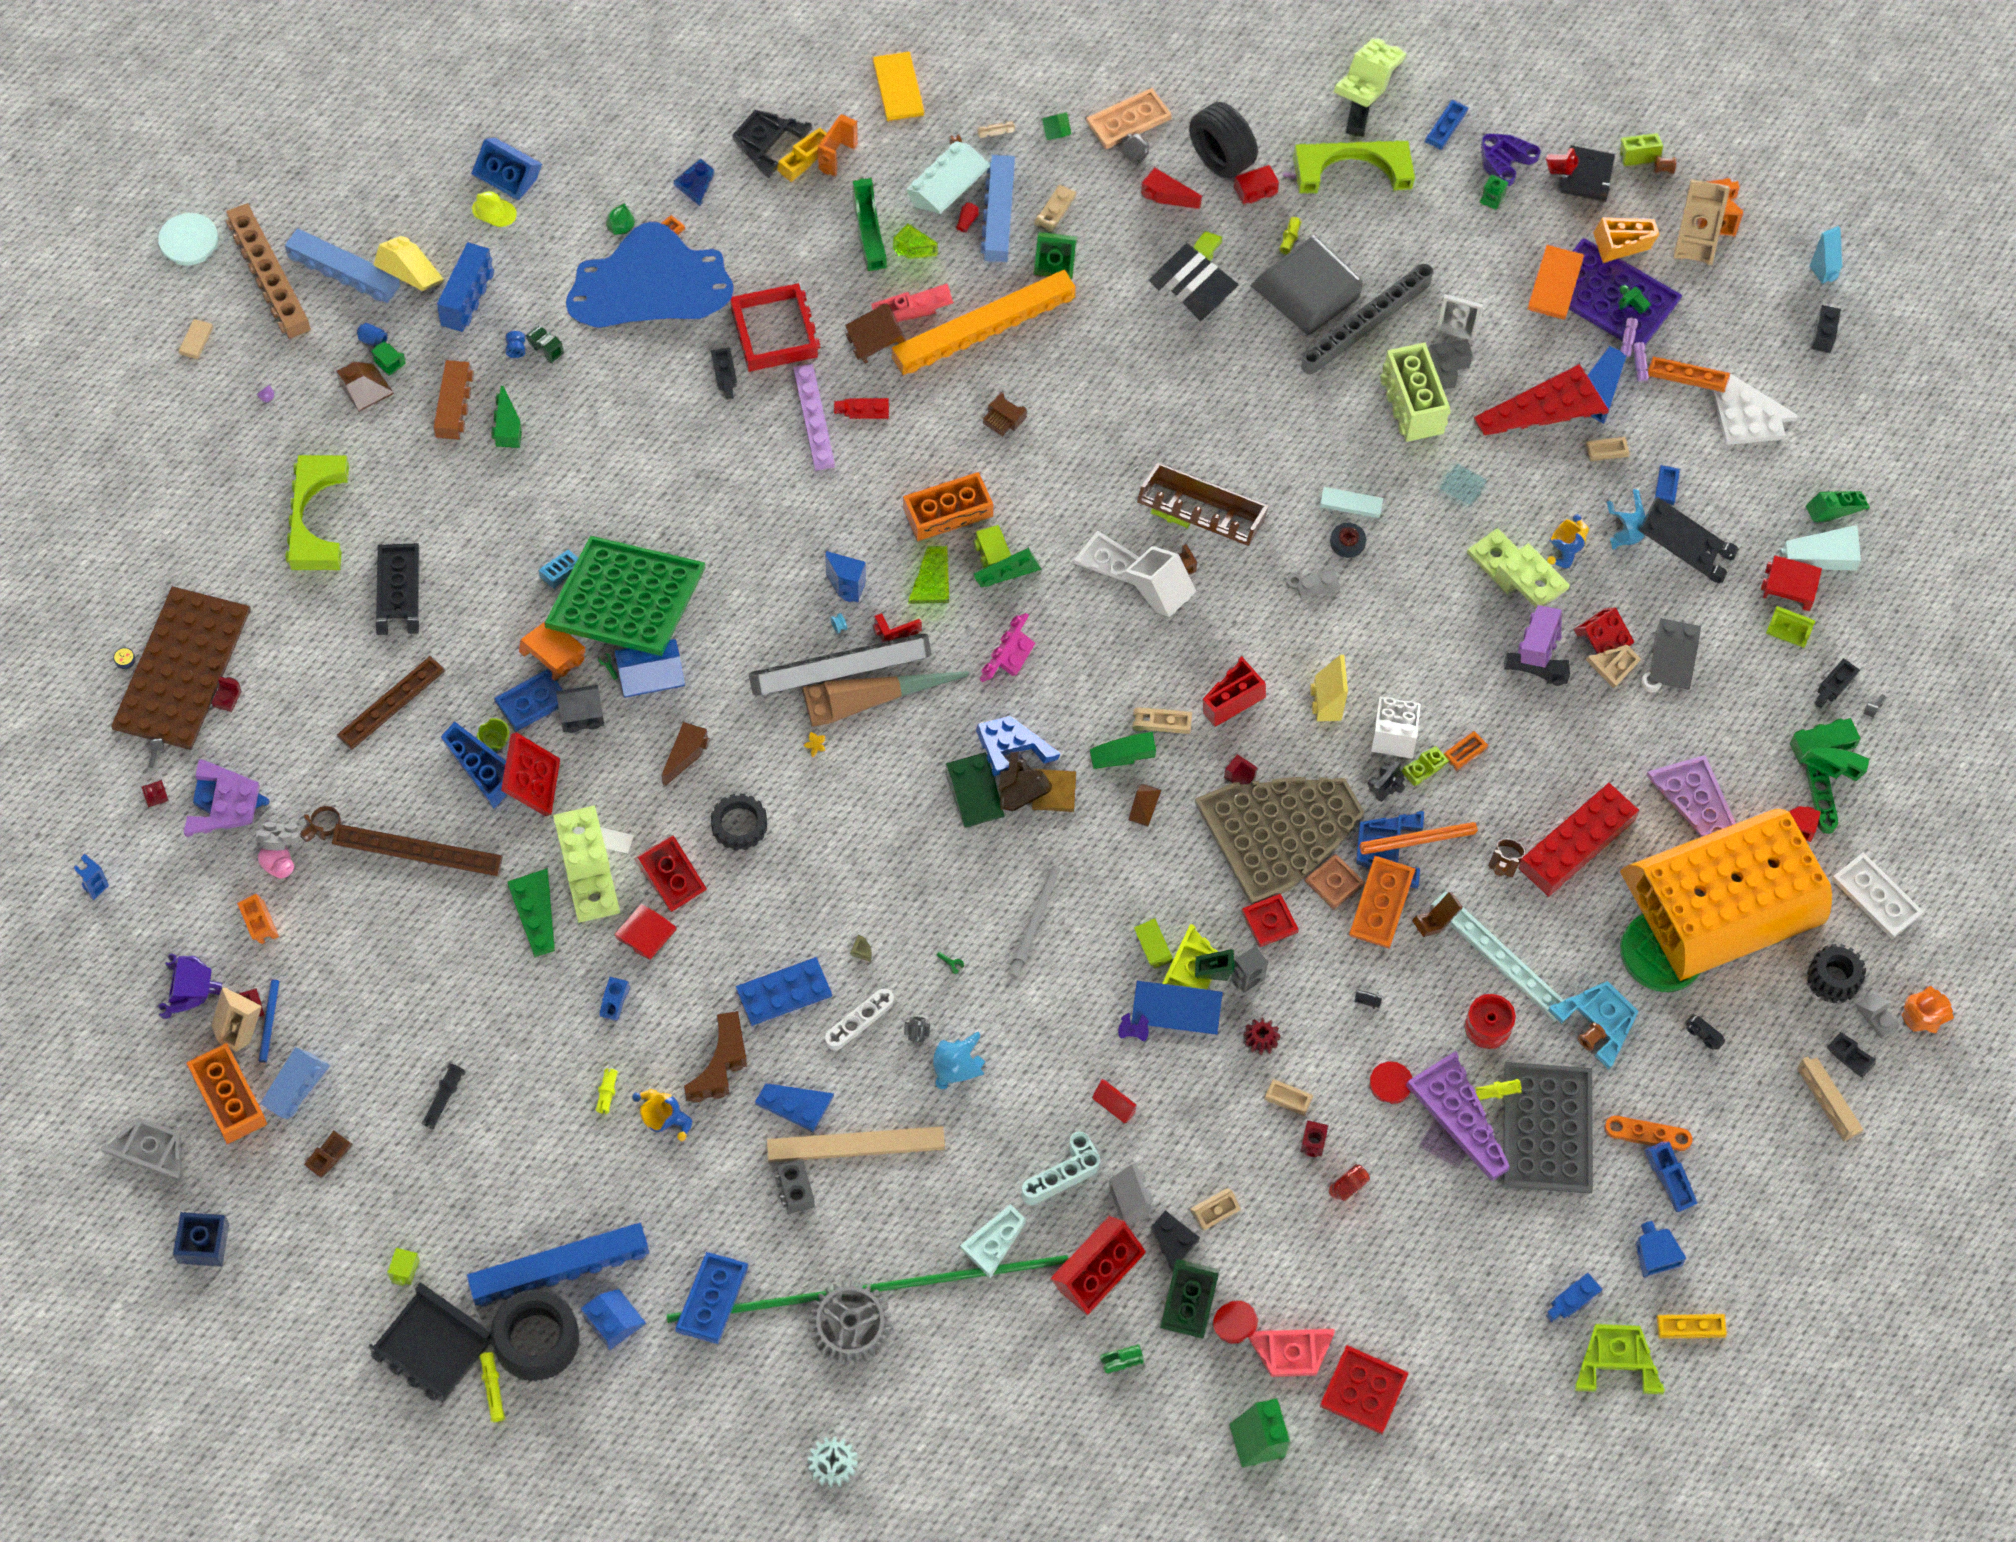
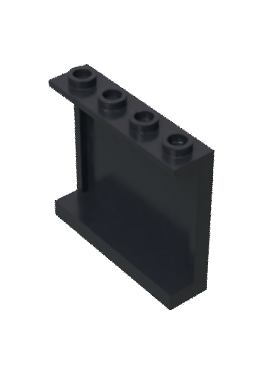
(431, 1344)

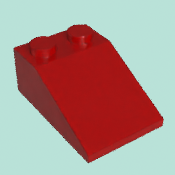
(670, 873)

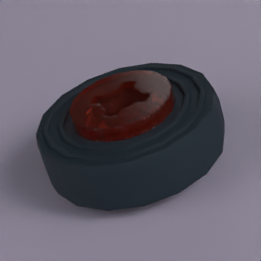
(1340, 540)

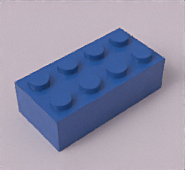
(465, 287)

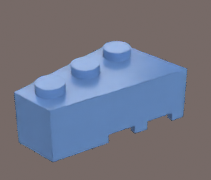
(294, 1083)

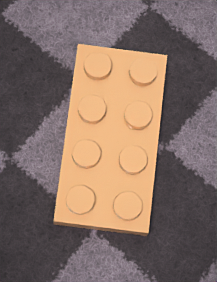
(1129, 116)

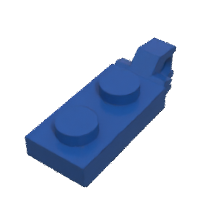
(1574, 1297)

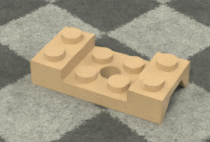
(1707, 202)

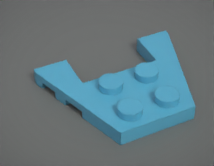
(1608, 1009)

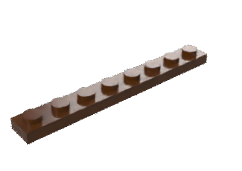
(417, 850)

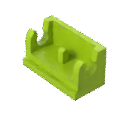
(1640, 149)
(1790, 627)
(1153, 943)

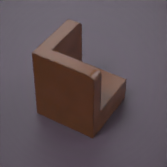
(1188, 560)

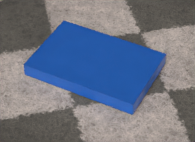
(529, 700)

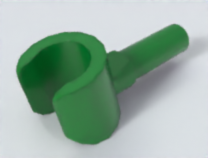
(608, 666)
(951, 963)

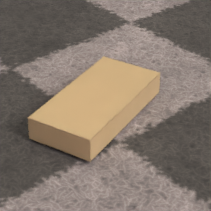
(196, 339)
(1607, 449)
(1288, 1097)

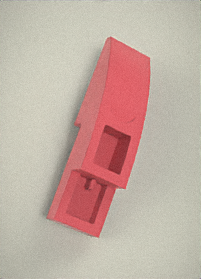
(919, 304)

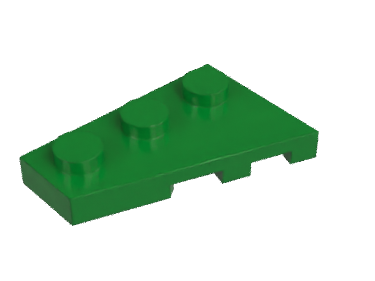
(1008, 568)

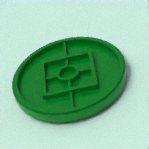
(1647, 960)

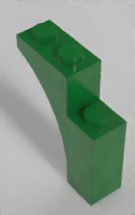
(868, 224)

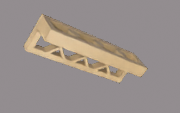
(1829, 1098)

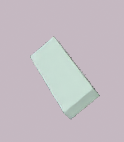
(1351, 502)

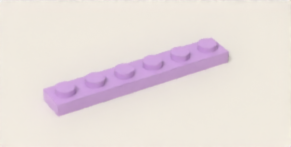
(814, 417)

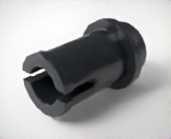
(1368, 998)

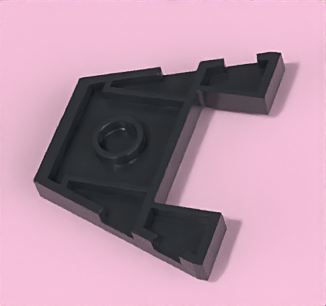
(761, 132)

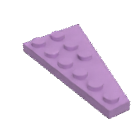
(1694, 794)

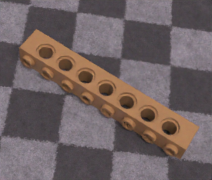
(273, 281)

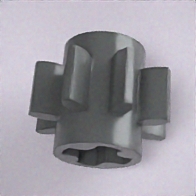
(917, 1029)

